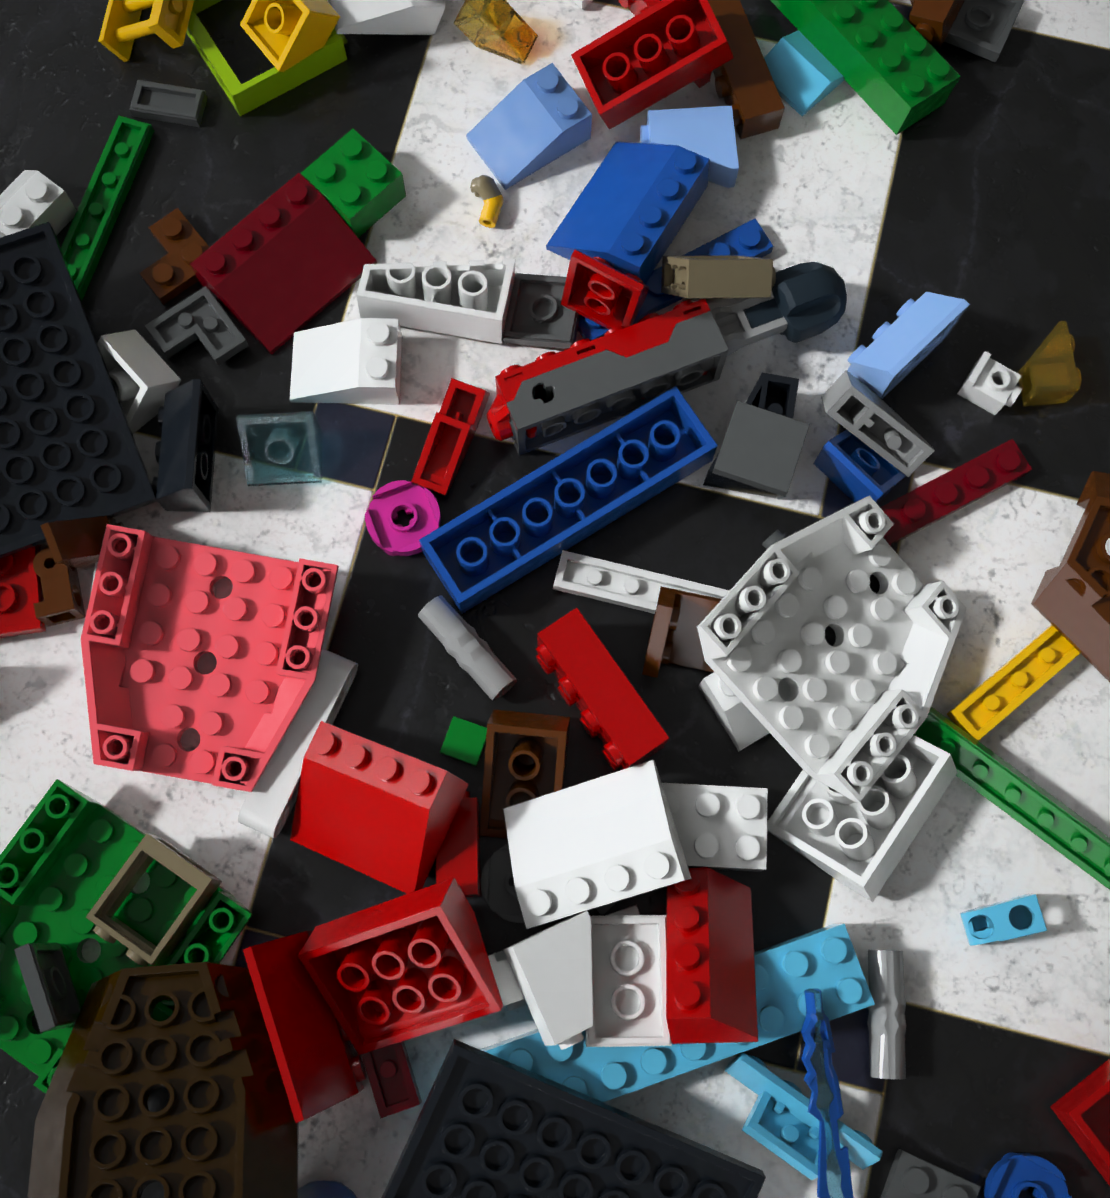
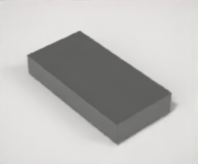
(168, 103)

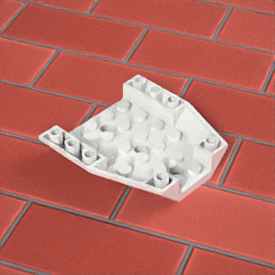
(868, 691)

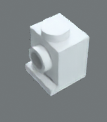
(990, 385)

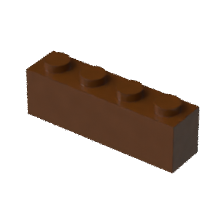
(746, 78)

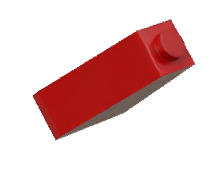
(461, 849)

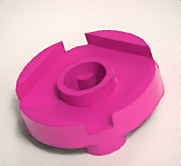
(383, 510)

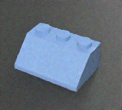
(906, 341)

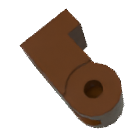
(60, 591)

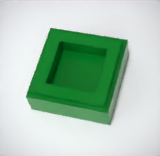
(464, 741)

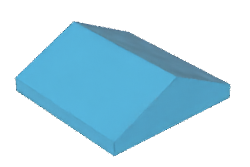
(801, 72)

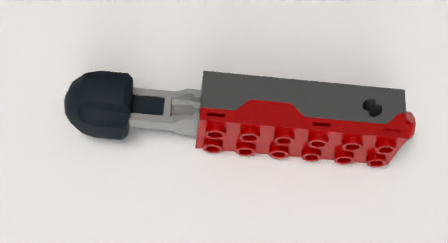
(640, 362)

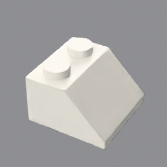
(34, 201)
(137, 375)
(733, 714)

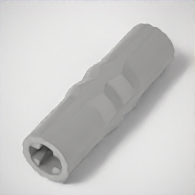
(467, 647)
(887, 1016)

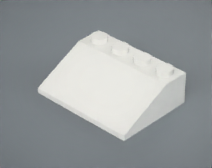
(867, 838)
(593, 845)

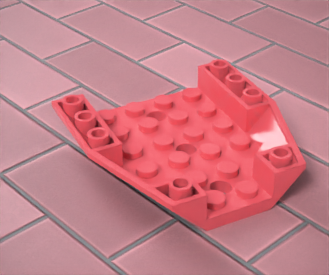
(152, 622)

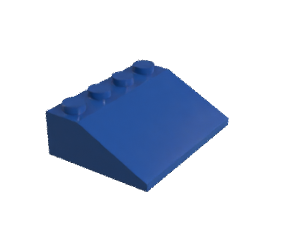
(633, 206)

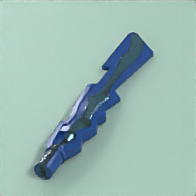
(825, 1099)

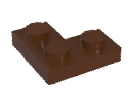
(173, 271)

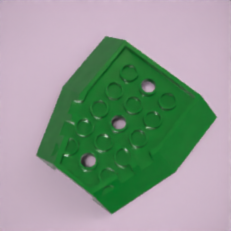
(51, 883)

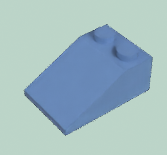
(531, 127)

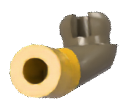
(493, 200)

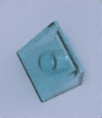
(281, 448)

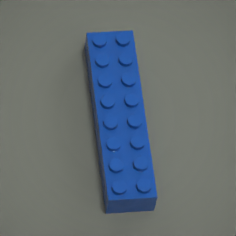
(568, 499)

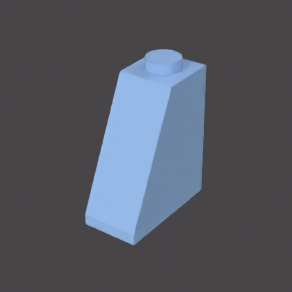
(702, 131)

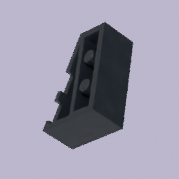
(770, 393)

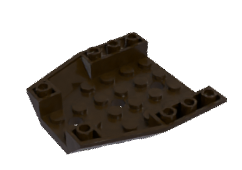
(227, 1106)

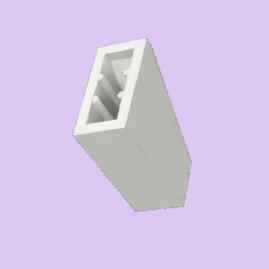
(557, 979)

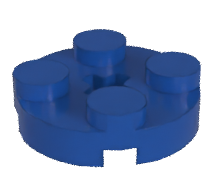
(1025, 1170)

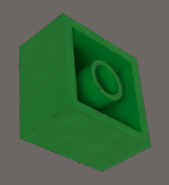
(356, 181)

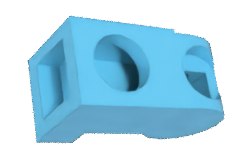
(1004, 920)

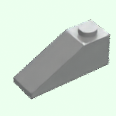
(875, 423)

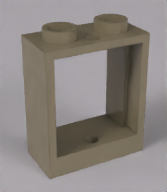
(717, 276)
(113, 929)

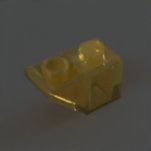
(496, 29)
(1051, 370)

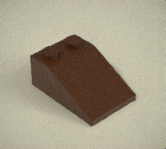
(521, 763)

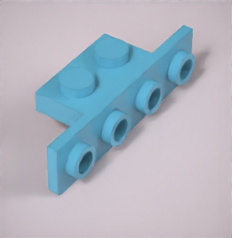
(784, 1125)

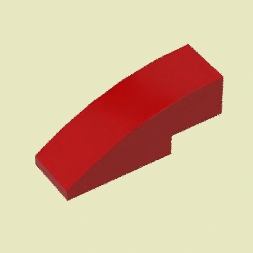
(450, 436)

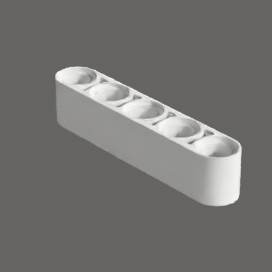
(278, 786)

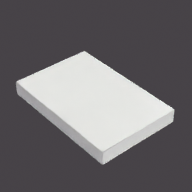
(629, 981)

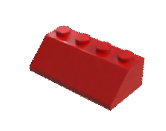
(710, 960)

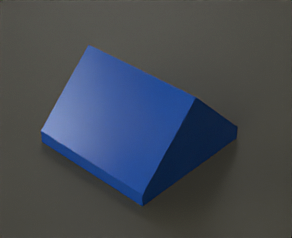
(857, 468)

